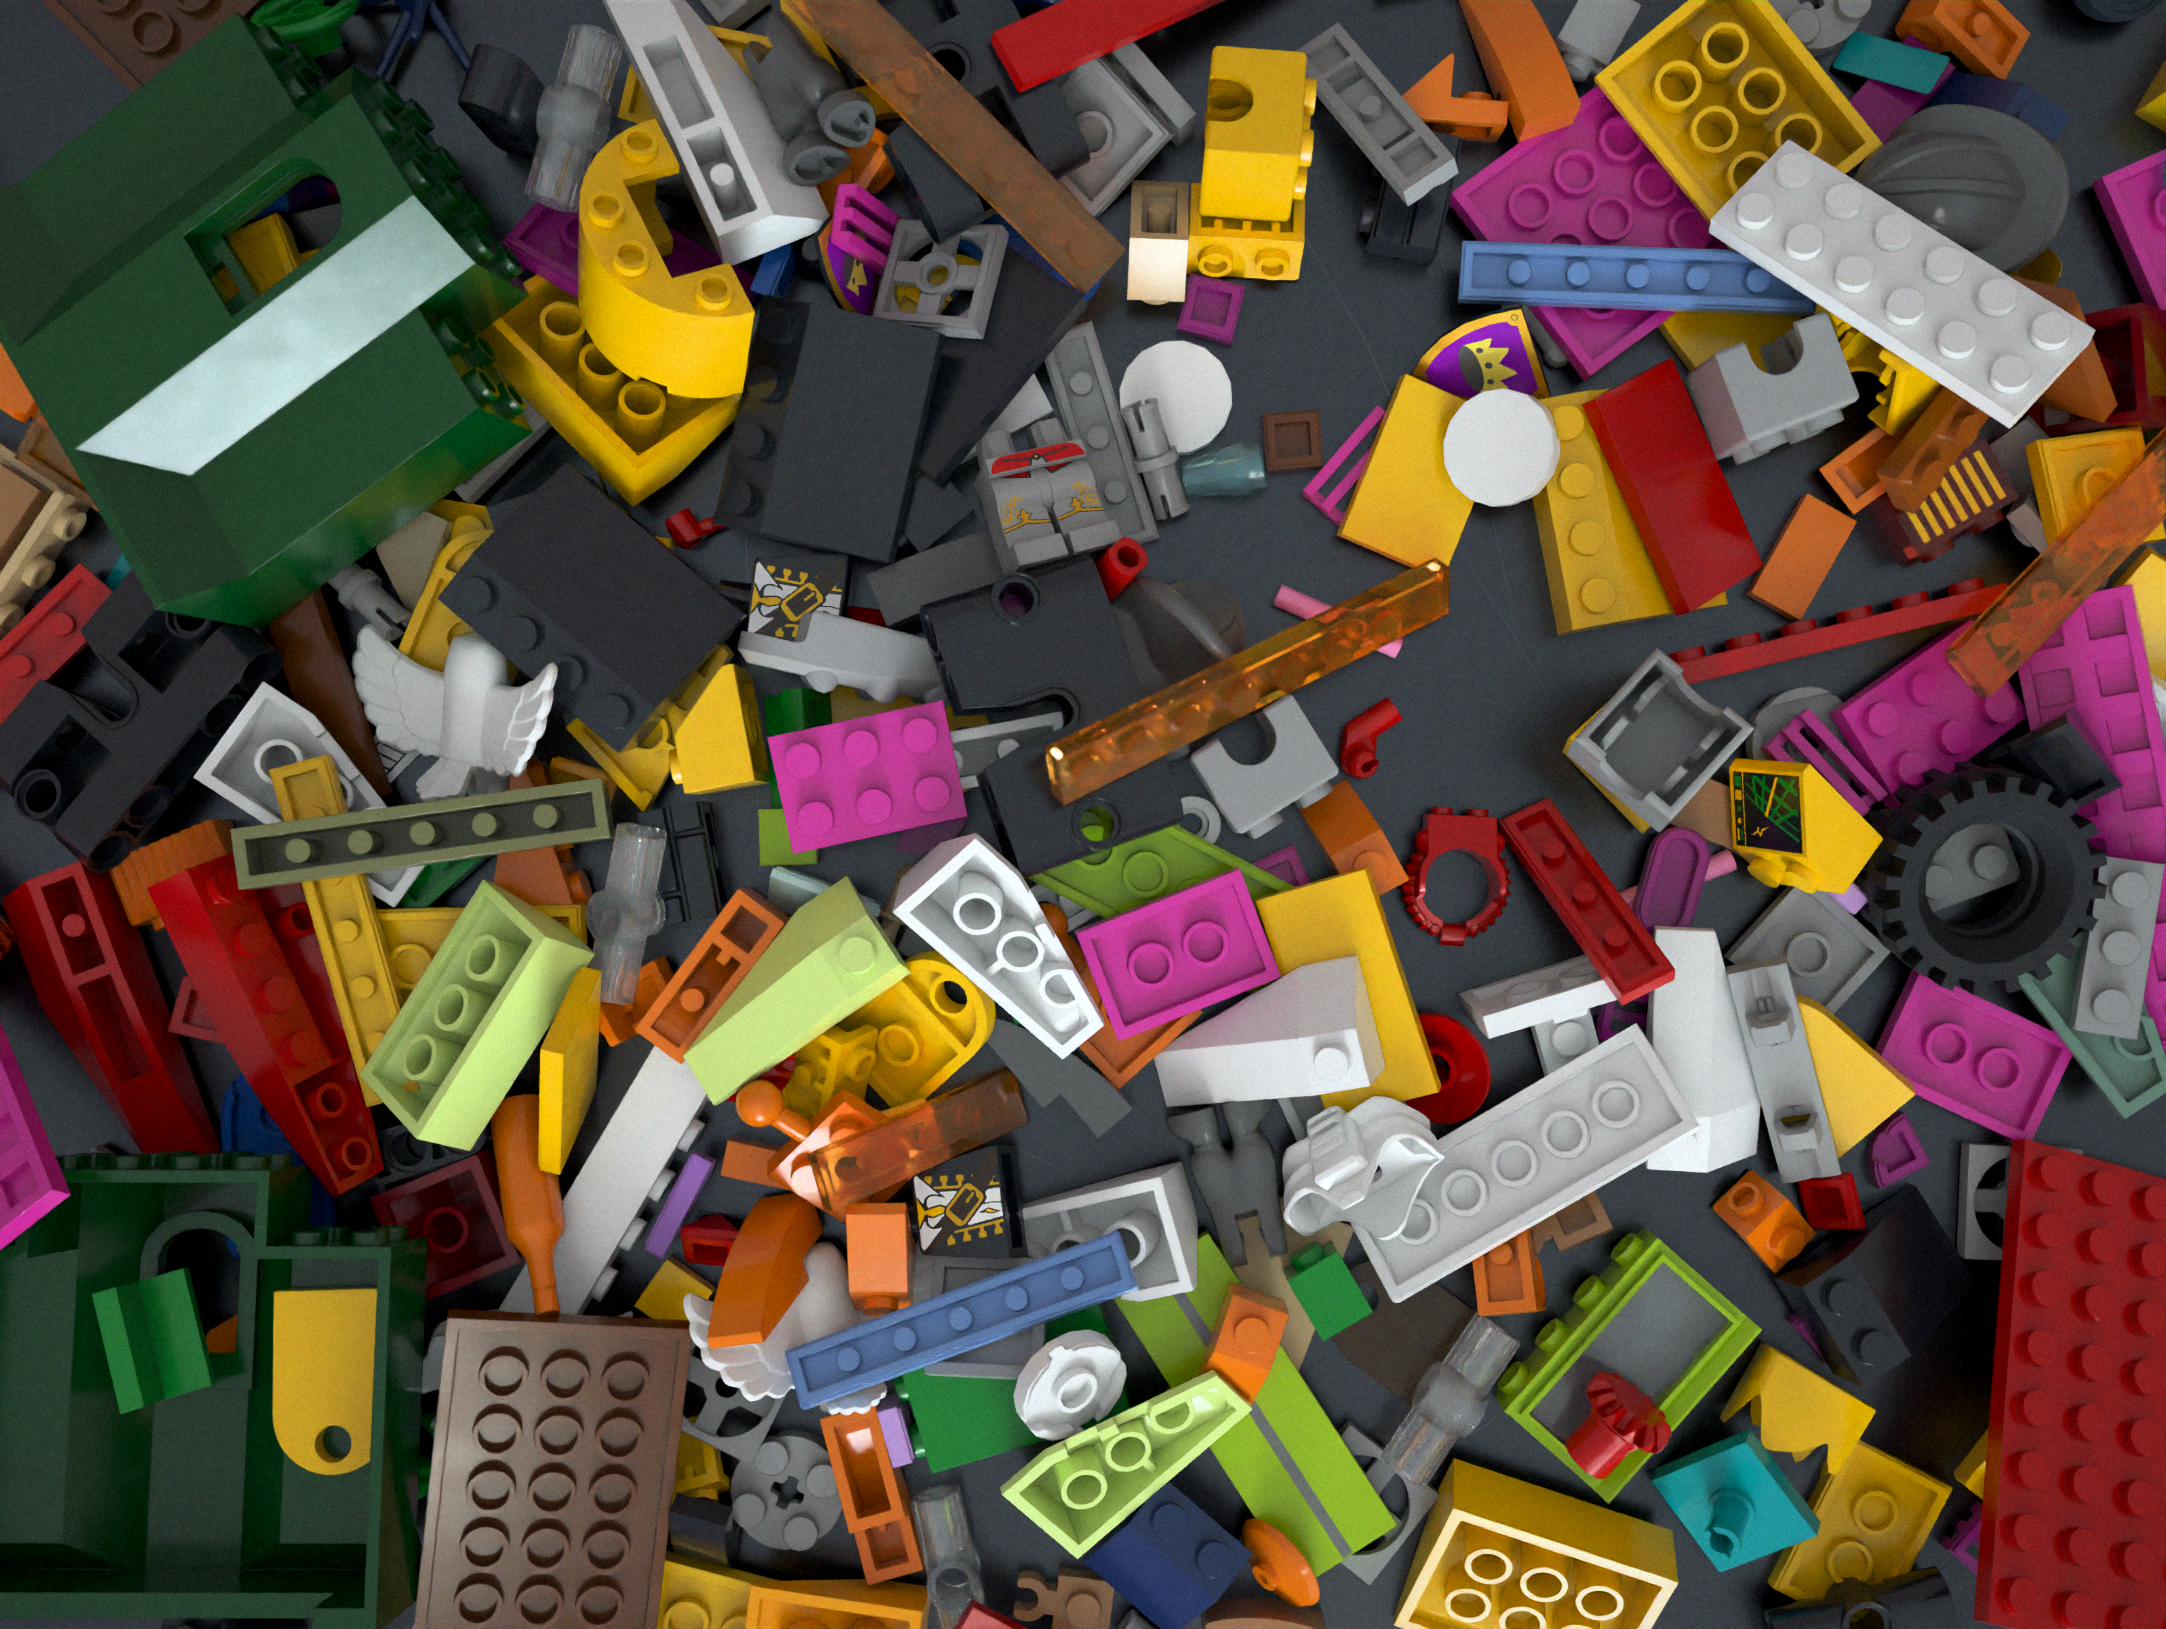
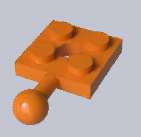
(1114, 1058)
(761, 1104)

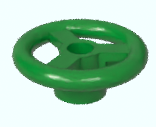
(307, 22)

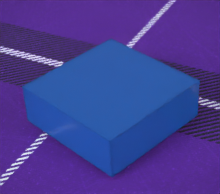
(774, 273)

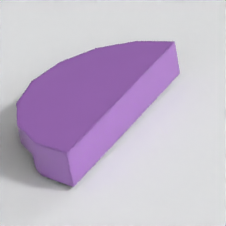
(680, 1203)

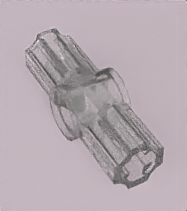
(574, 117)
(627, 910)
(1450, 1400)
(945, 1545)

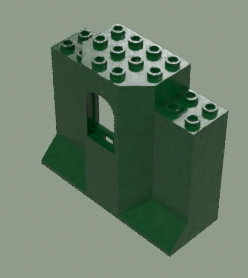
(278, 429)
(193, 1495)

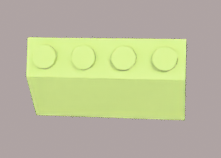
(475, 1017)

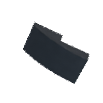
(703, 1530)

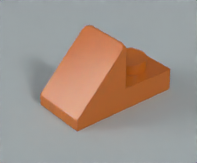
(1470, 116)

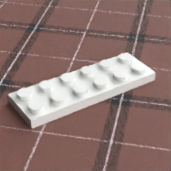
(1901, 283)
(1534, 1159)

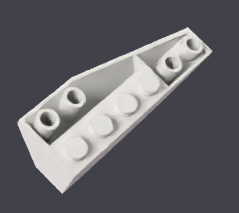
(716, 130)

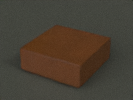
(1292, 441)

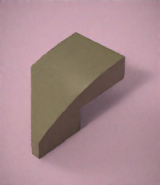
(412, 554)

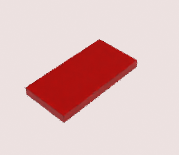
(1673, 486)

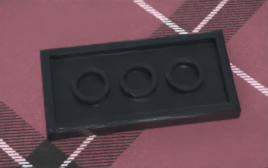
(983, 376)

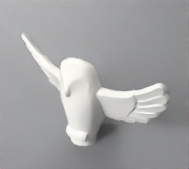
(460, 715)
(817, 1311)

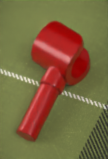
(687, 530)

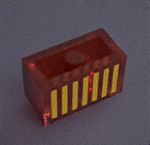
(1966, 498)

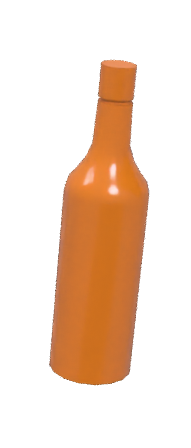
(528, 1196)

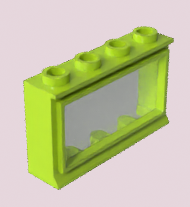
(1637, 1319)

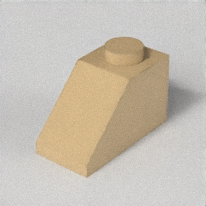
(1158, 241)

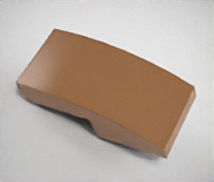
(1260, 1614)

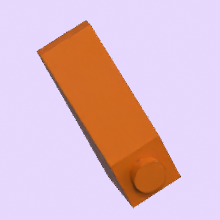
(712, 972)

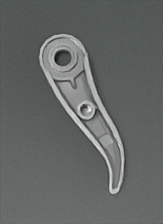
(853, 655)

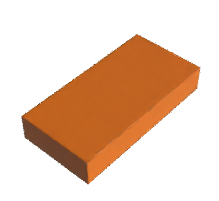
(1801, 557)

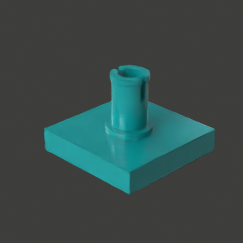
(1735, 1501)

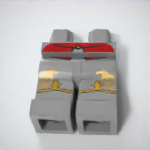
(1041, 500)

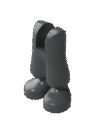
(808, 102)
(1235, 1181)

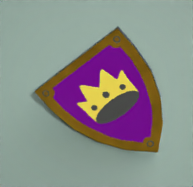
(847, 279)
(1485, 356)

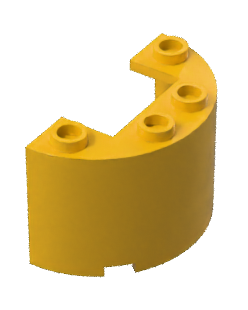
(653, 326)

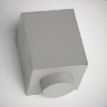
(1594, 35)

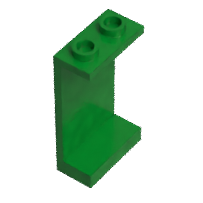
(977, 1417)

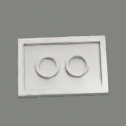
(1549, 1001)

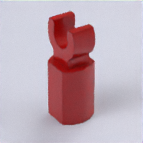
(1121, 566)

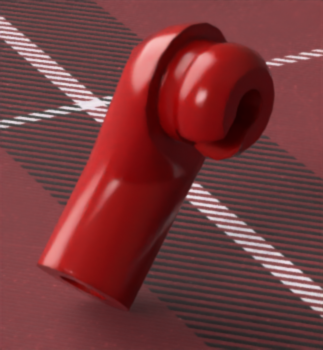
(1360, 738)

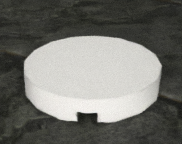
(1189, 388)
(1501, 447)
(1069, 1384)

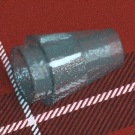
(1226, 471)

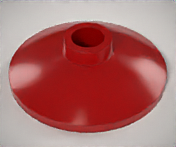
(1469, 1074)

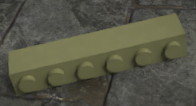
(422, 834)

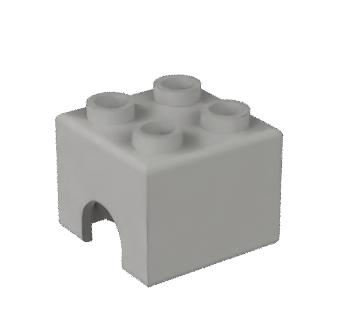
(1795, 398)
(1657, 741)
(1290, 771)

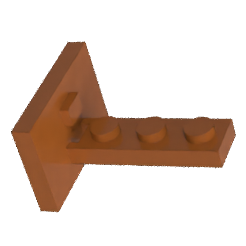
(1954, 423)

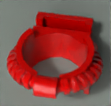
(1469, 834)

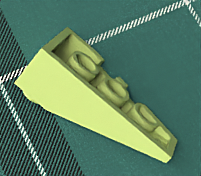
(804, 983)
(1109, 1470)

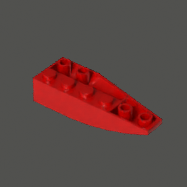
(109, 1005)
(275, 1010)

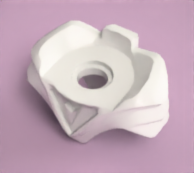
(1334, 1168)

